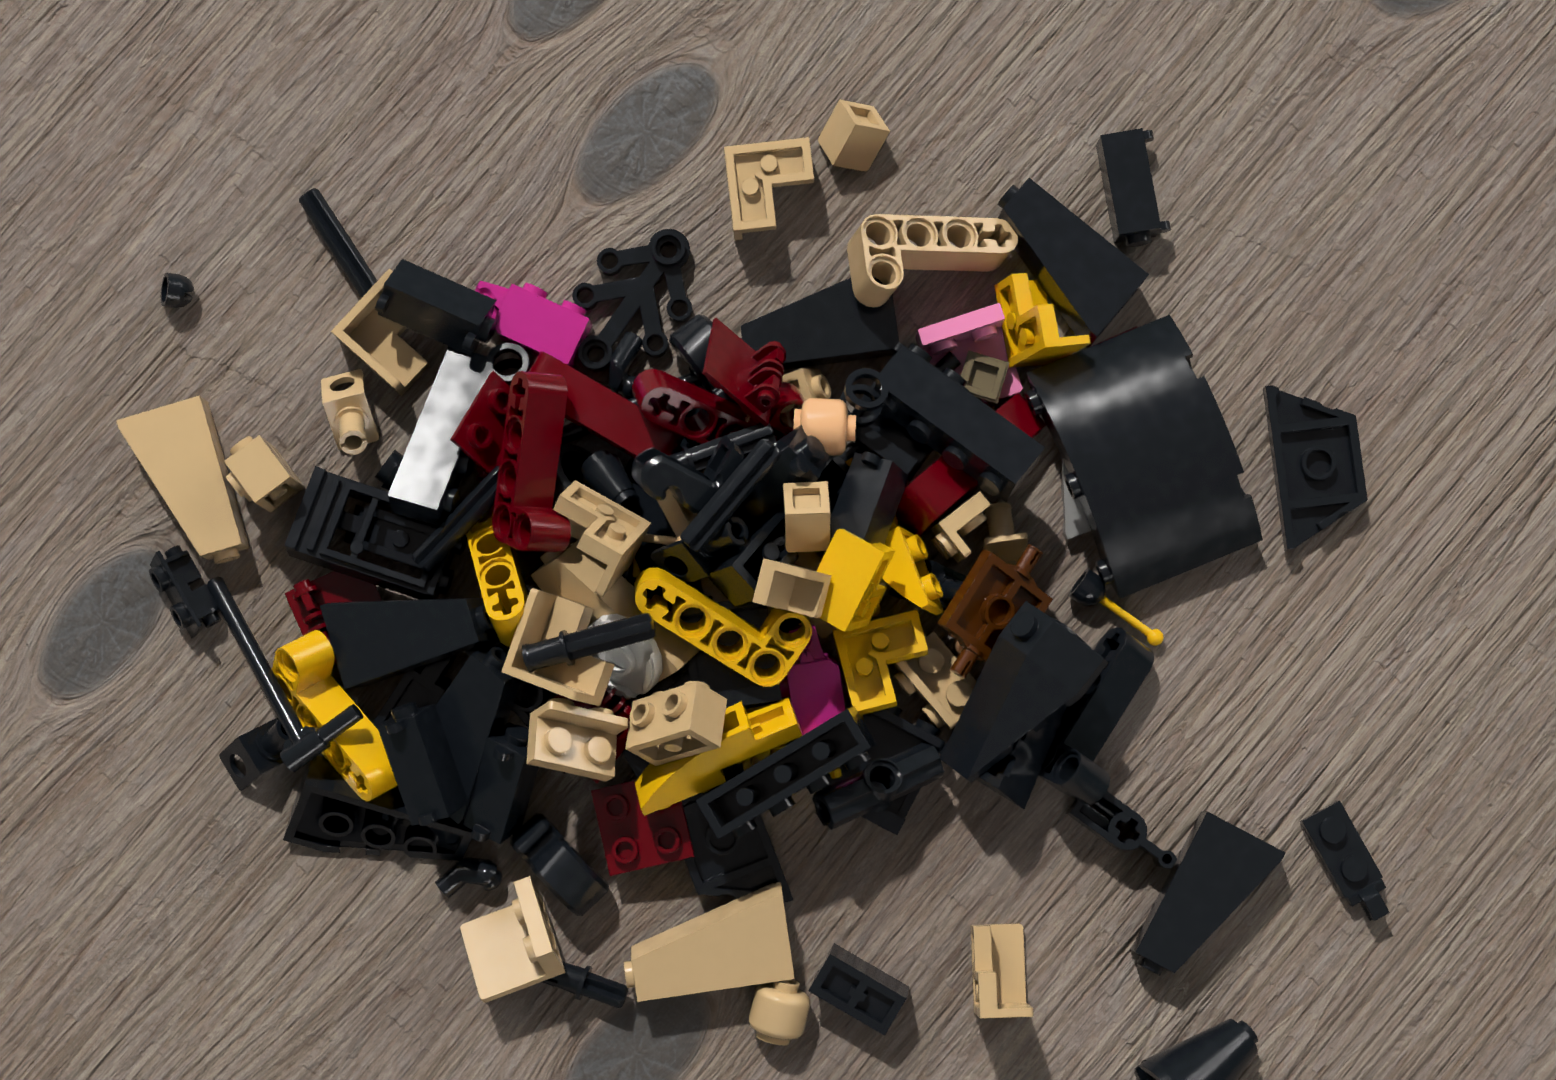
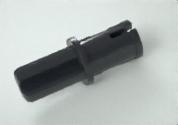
(584, 983)

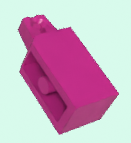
(536, 322)
(813, 685)

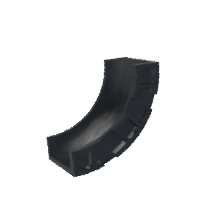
(1145, 456)

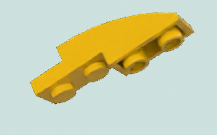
(908, 570)
(742, 738)

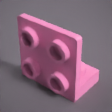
(973, 331)

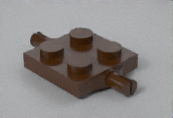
(988, 603)

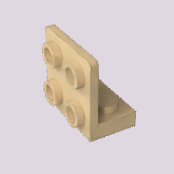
(512, 945)

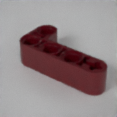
(715, 411)
(607, 412)
(530, 464)
(942, 486)

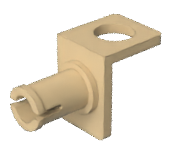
(349, 412)
(1002, 534)

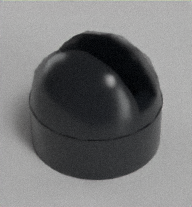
(174, 289)

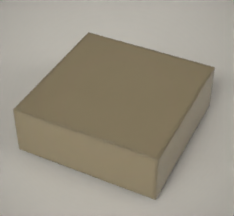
(984, 376)

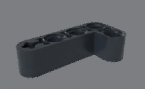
(1094, 716)

